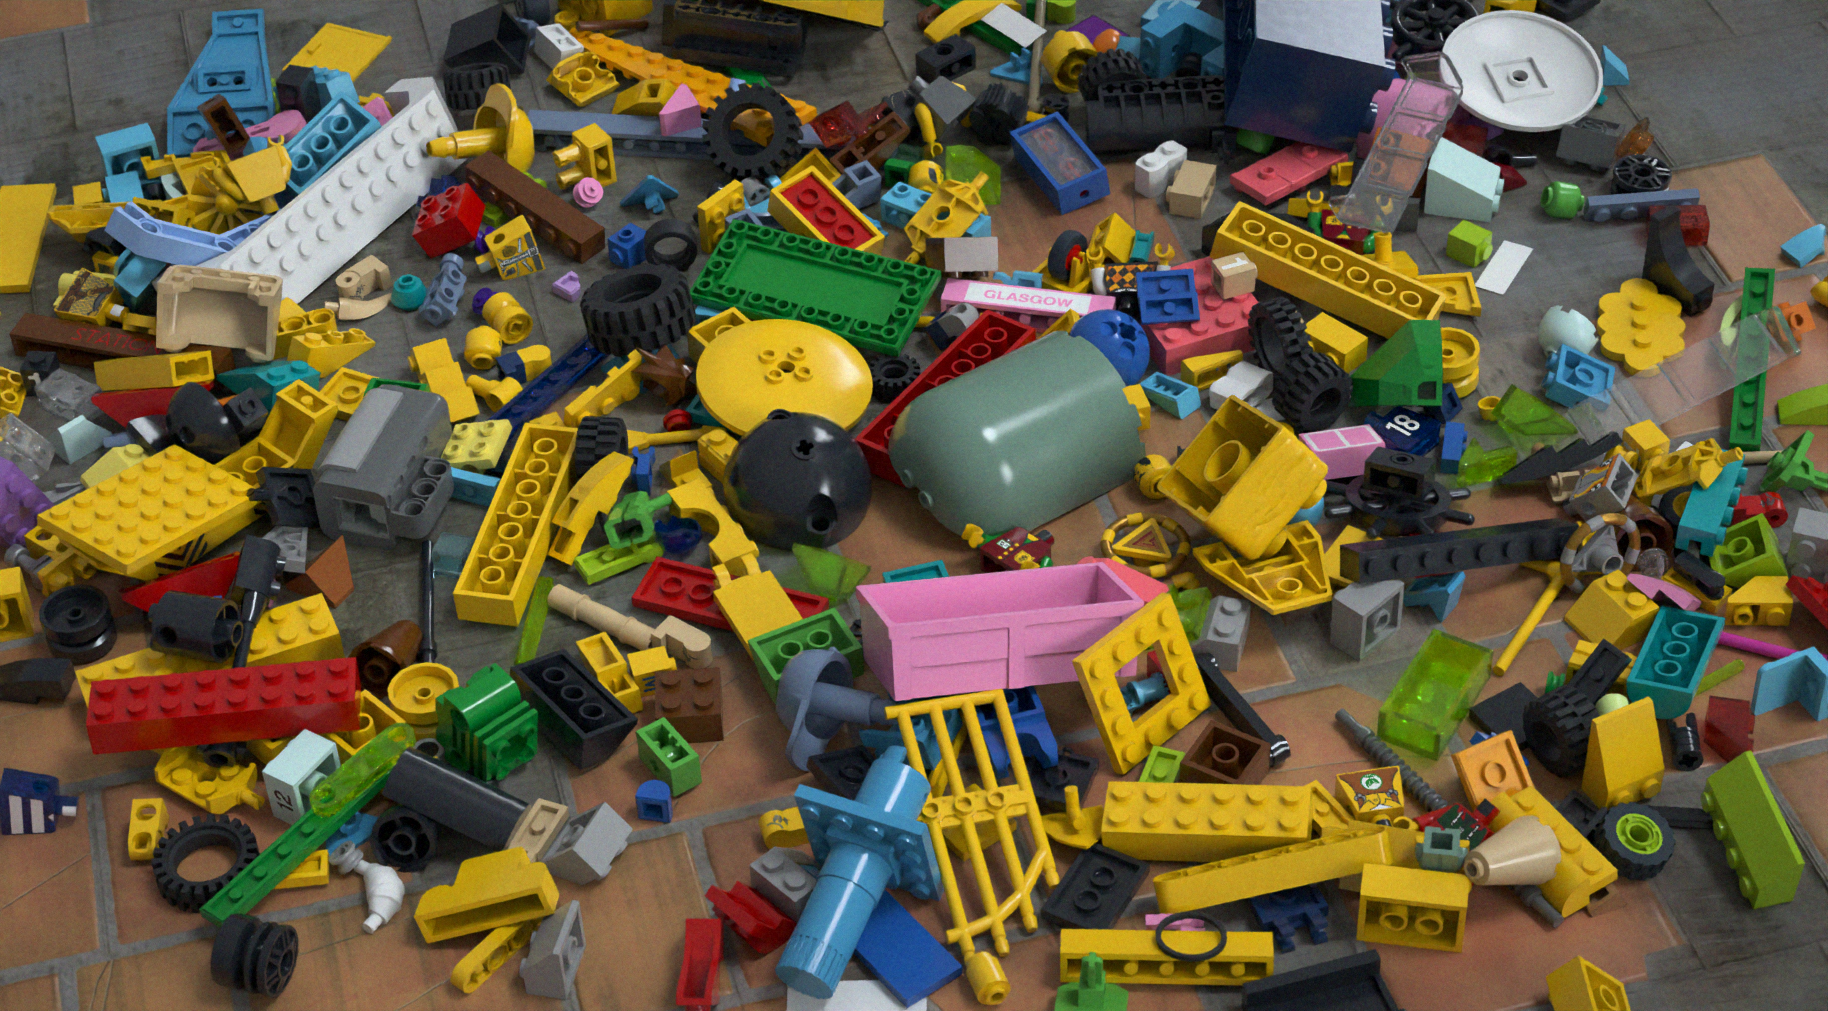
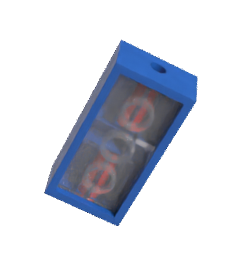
(1060, 163)

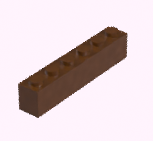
(544, 211)

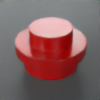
(677, 420)

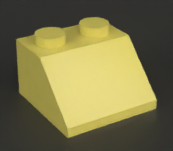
(113, 463)

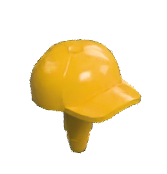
(497, 128)

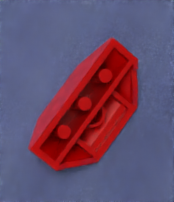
(137, 403)
(206, 579)

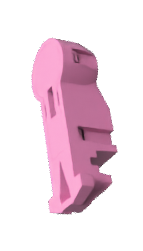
(284, 123)

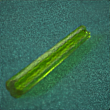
(534, 621)

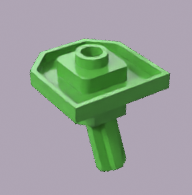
(1793, 469)
(1092, 991)

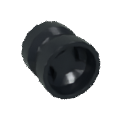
(1189, 65)

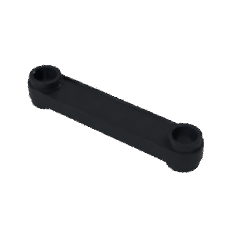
(1238, 710)

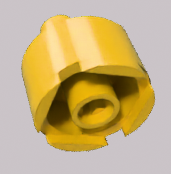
(1065, 57)

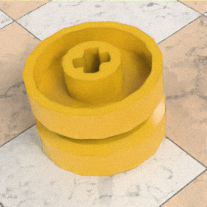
(1460, 360)
(414, 694)

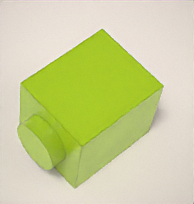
(1469, 243)

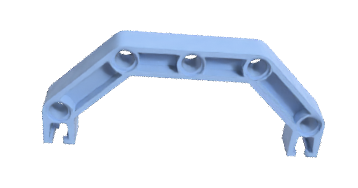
(176, 242)

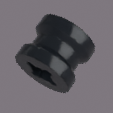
(1056, 102)

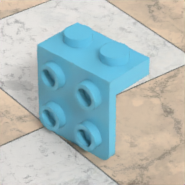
(1793, 678)

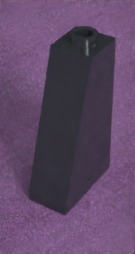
(246, 413)

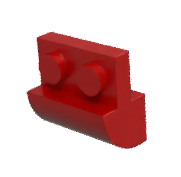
(752, 916)

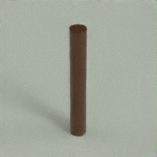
(617, 24)

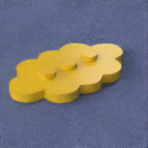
(1639, 325)

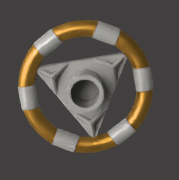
(1601, 551)

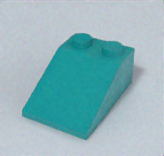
(269, 378)

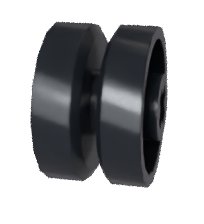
(78, 623)

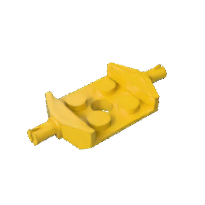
(951, 196)
(1682, 468)
(184, 769)

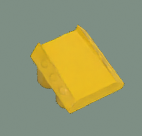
(582, 79)

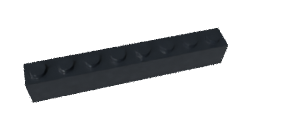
(1455, 550)

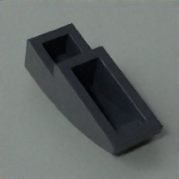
(36, 678)

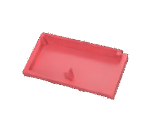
(1286, 171)

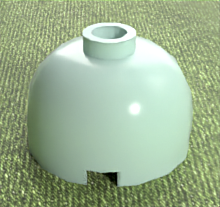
(1566, 328)

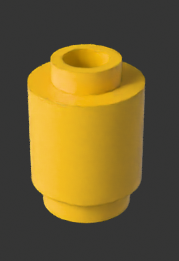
(987, 978)

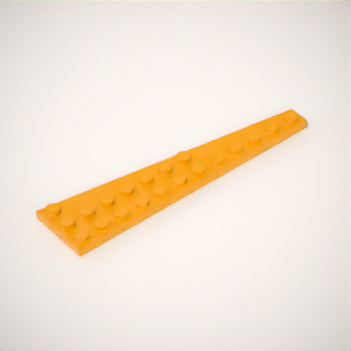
(703, 84)

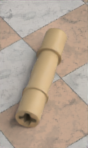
(601, 617)

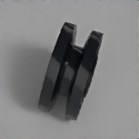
(1640, 174)

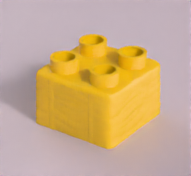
(1245, 479)

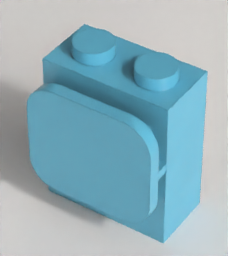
(135, 276)

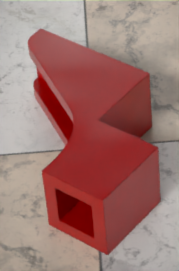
(700, 969)

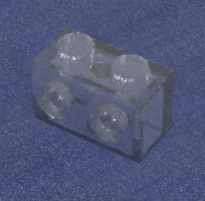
(67, 396)
(25, 447)

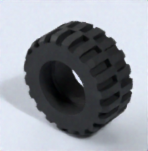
(638, 309)

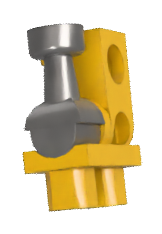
(48, 562)

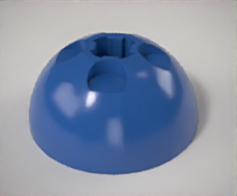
(1119, 339)

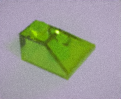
(966, 162)
(1529, 415)
(830, 572)

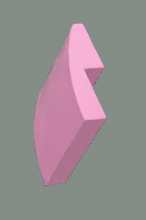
(1659, 589)

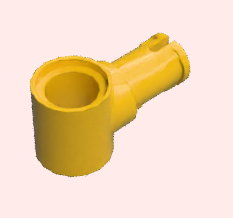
(494, 392)

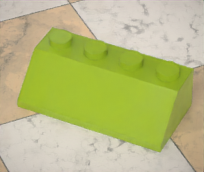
(1753, 832)

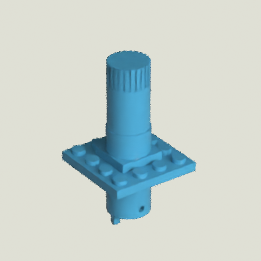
(861, 852)

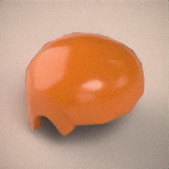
(1106, 40)

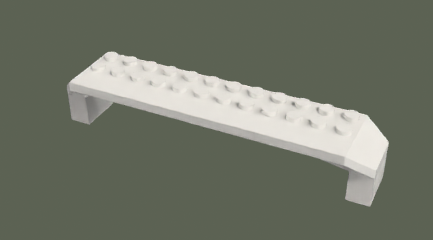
(353, 198)

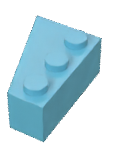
(330, 84)

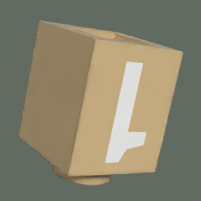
(1233, 275)

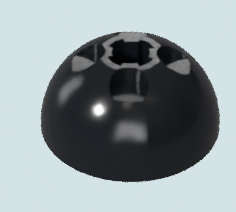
(200, 424)

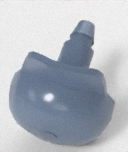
(818, 699)

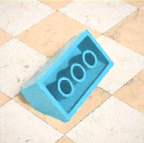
(327, 140)

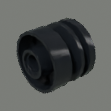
(254, 955)

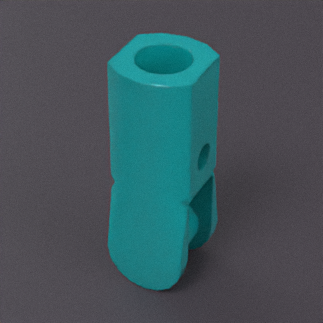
(1141, 247)

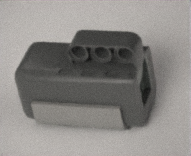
(387, 469)

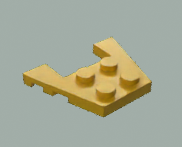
(186, 168)

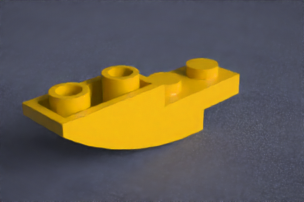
(591, 494)

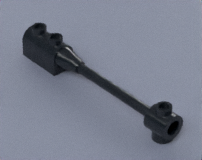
(253, 590)

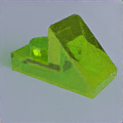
(1484, 466)

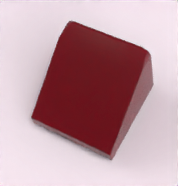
(1511, 177)

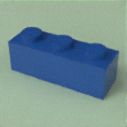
(1453, 447)

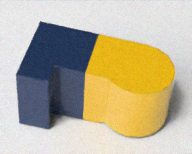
(524, 364)

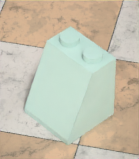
(1462, 184)

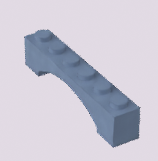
(858, 184)

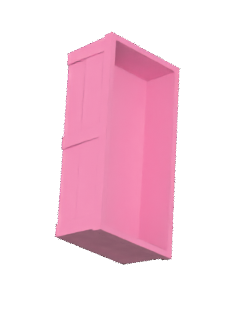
(990, 628)

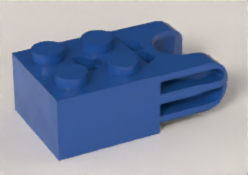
(1030, 727)

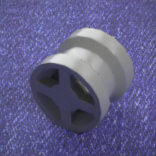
(754, 191)

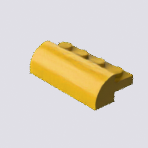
(1581, 865)

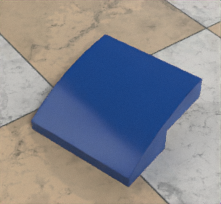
(1167, 296)

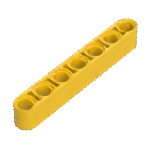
(1271, 870)

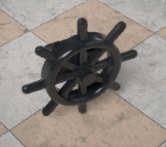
(1432, 27)
(1398, 496)

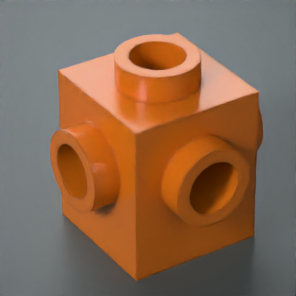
(1798, 318)

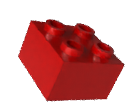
(448, 220)

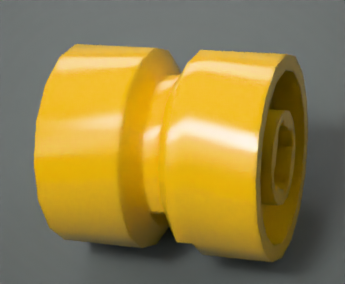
(507, 318)

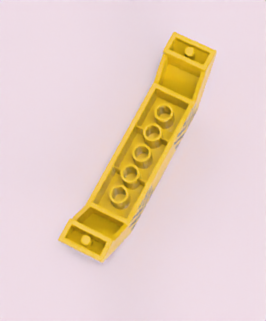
(287, 440)

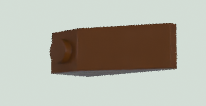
(874, 145)

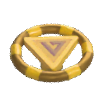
(1146, 544)

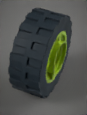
(1635, 840)

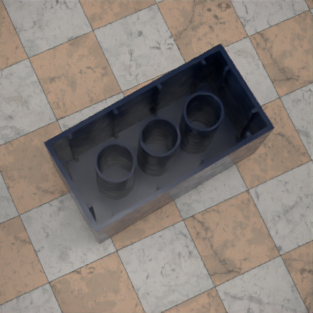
(1306, 67)

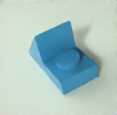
(1438, 590)

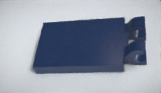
(1289, 910)

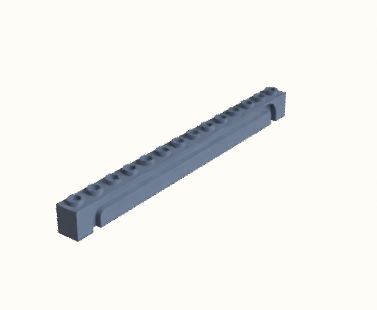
(642, 136)

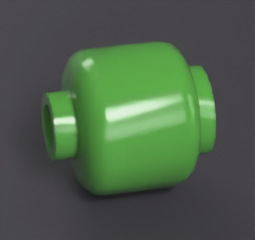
(1562, 200)

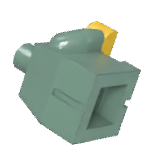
(1441, 850)

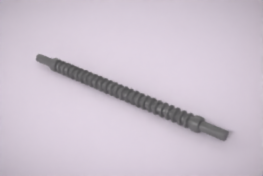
(1427, 796)

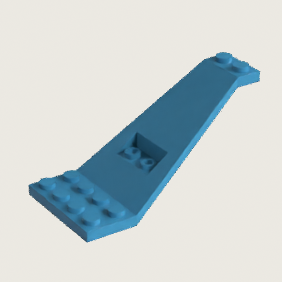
(231, 55)

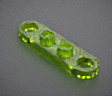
(362, 769)

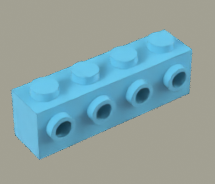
(904, 202)

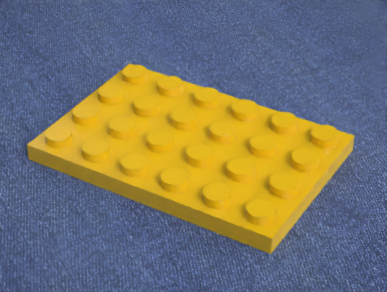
(148, 509)

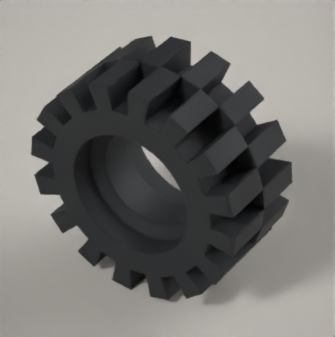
(882, 369)

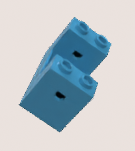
(1177, 33)

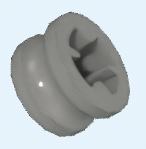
(346, 857)

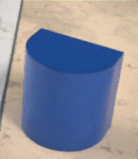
(654, 801)

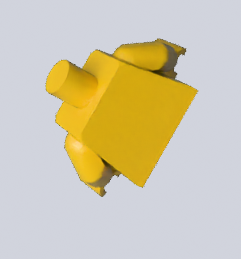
(255, 175)

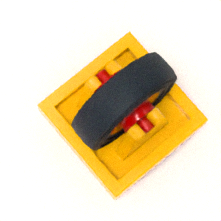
(1067, 264)

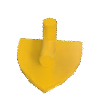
(1075, 826)

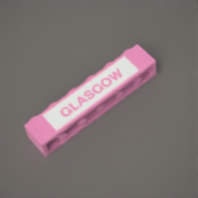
(1027, 305)

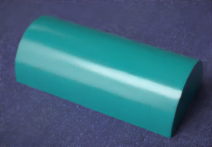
(1674, 660)

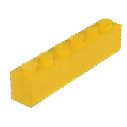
(1137, 959)

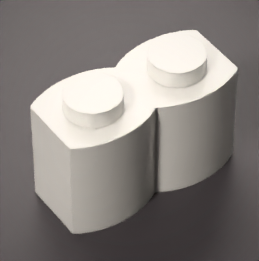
(1157, 169)
(1245, 382)

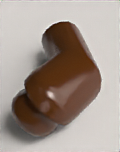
(927, 16)

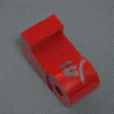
(1768, 503)

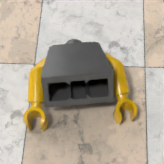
(940, 110)

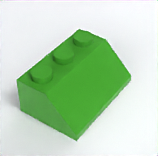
(816, 632)

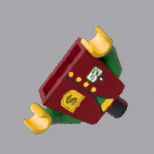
(1328, 227)
(1010, 550)

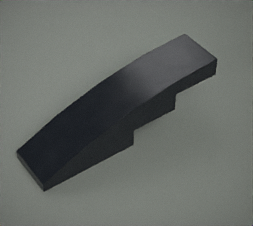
(1548, 462)

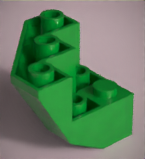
(1403, 370)

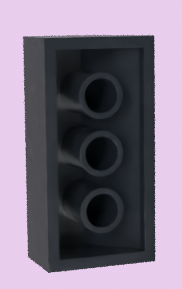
(573, 707)

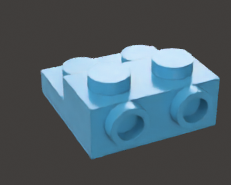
(1575, 376)

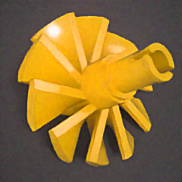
(212, 213)

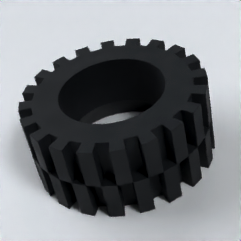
(779, 150)

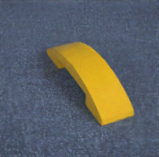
(961, 15)

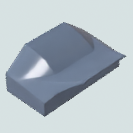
(116, 440)

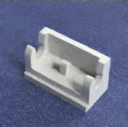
(555, 44)

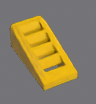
(1201, 370)

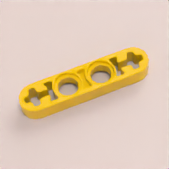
(492, 954)

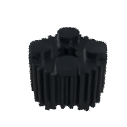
(997, 114)

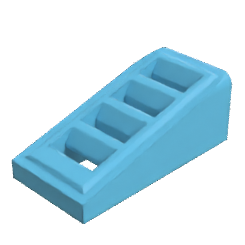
(1172, 395)

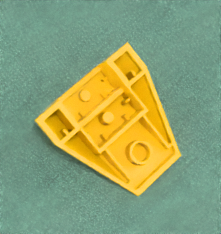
(1279, 583)

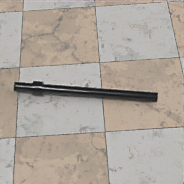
(428, 647)

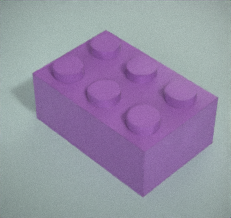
(19, 504)

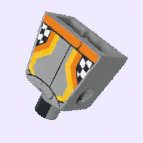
(1602, 489)

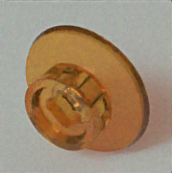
(1637, 140)

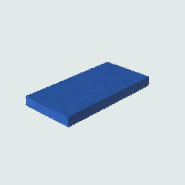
(904, 953)

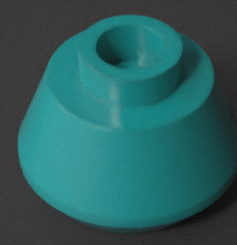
(408, 293)

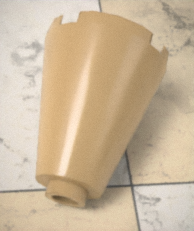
(1515, 855)

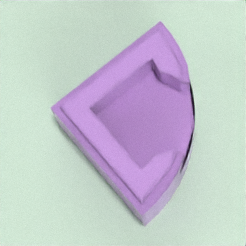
(568, 287)

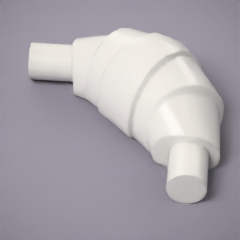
(383, 893)

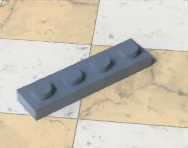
(1635, 204)

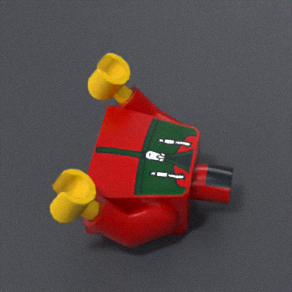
(1472, 825)

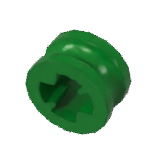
(1554, 681)

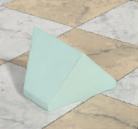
(77, 439)

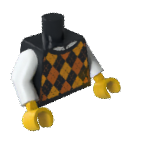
(1119, 278)

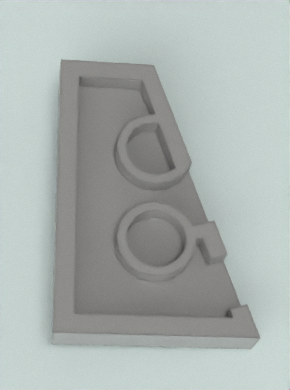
(293, 545)

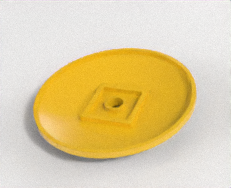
(744, 378)

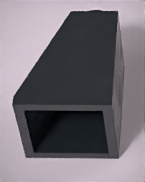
(488, 37)

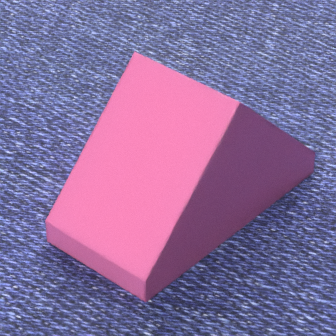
(680, 112)

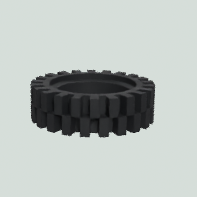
(1277, 335)
(191, 838)

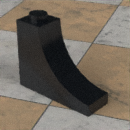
(1671, 266)

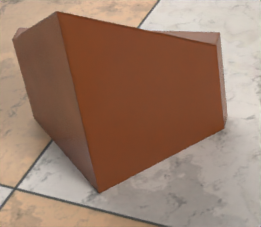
(326, 574)

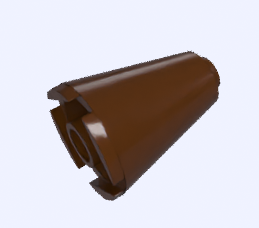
(1653, 529)
(386, 656)

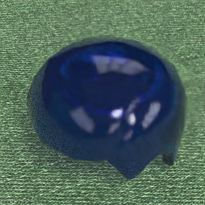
(678, 534)

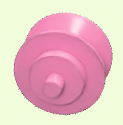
(588, 192)

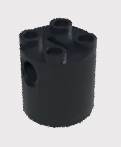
(195, 626)

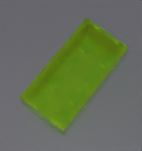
(1434, 694)

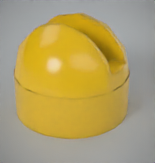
(1486, 406)

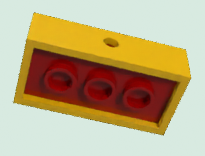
(819, 211)

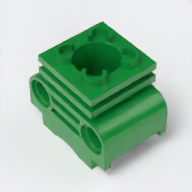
(486, 725)

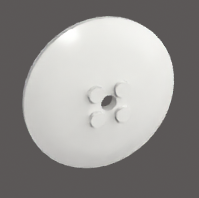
(1552, 60)

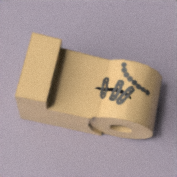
(363, 279)
(683, 642)

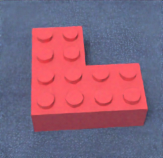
(1220, 329)

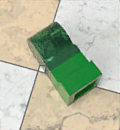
(901, 163)

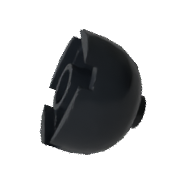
(404, 838)

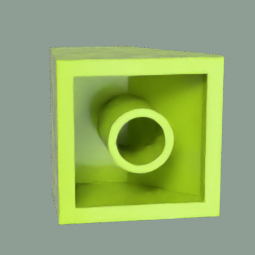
(1748, 552)

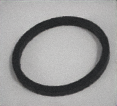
(1191, 957)

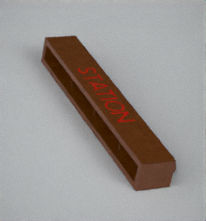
(87, 343)

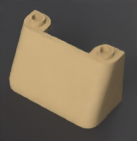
(218, 310)

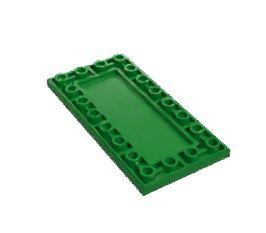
(807, 280)

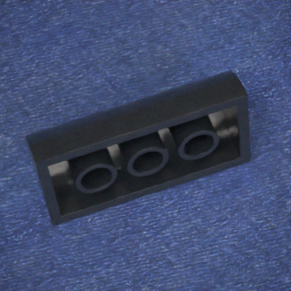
(456, 799)

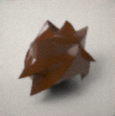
(665, 375)

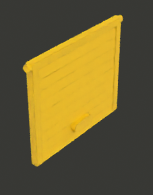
(341, 49)

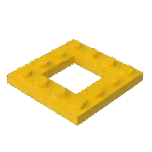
(1132, 741)

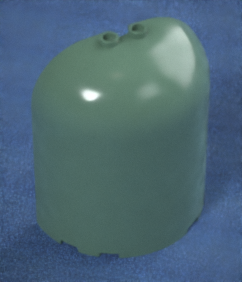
(1019, 437)

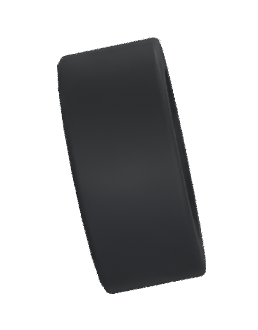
(666, 229)

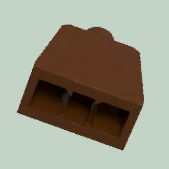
(222, 120)

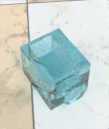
(451, 554)

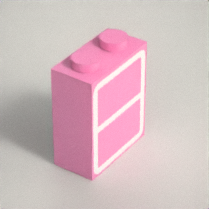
(1343, 449)

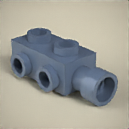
(444, 291)

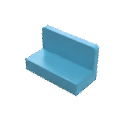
(474, 487)

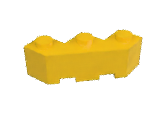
(436, 367)

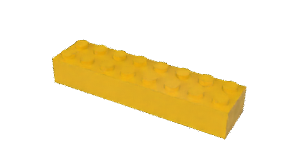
(1326, 272)
(517, 527)
(282, 636)

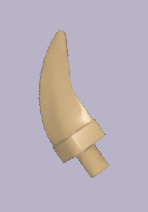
(354, 309)

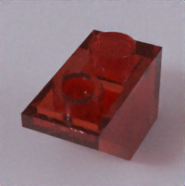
(1728, 727)

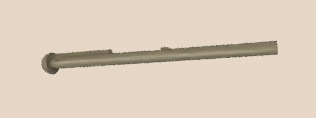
(1035, 73)

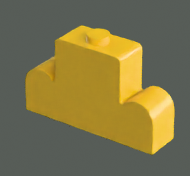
(487, 895)

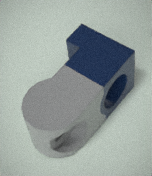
(951, 324)

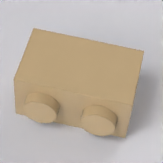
(1191, 189)

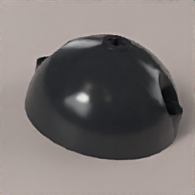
(794, 467)

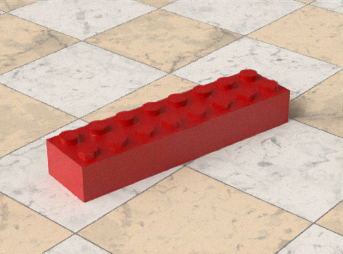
(980, 343)
(223, 705)

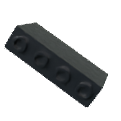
(1334, 985)

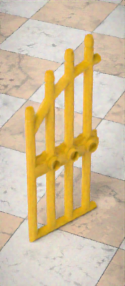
(978, 807)

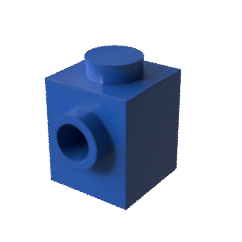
(627, 246)

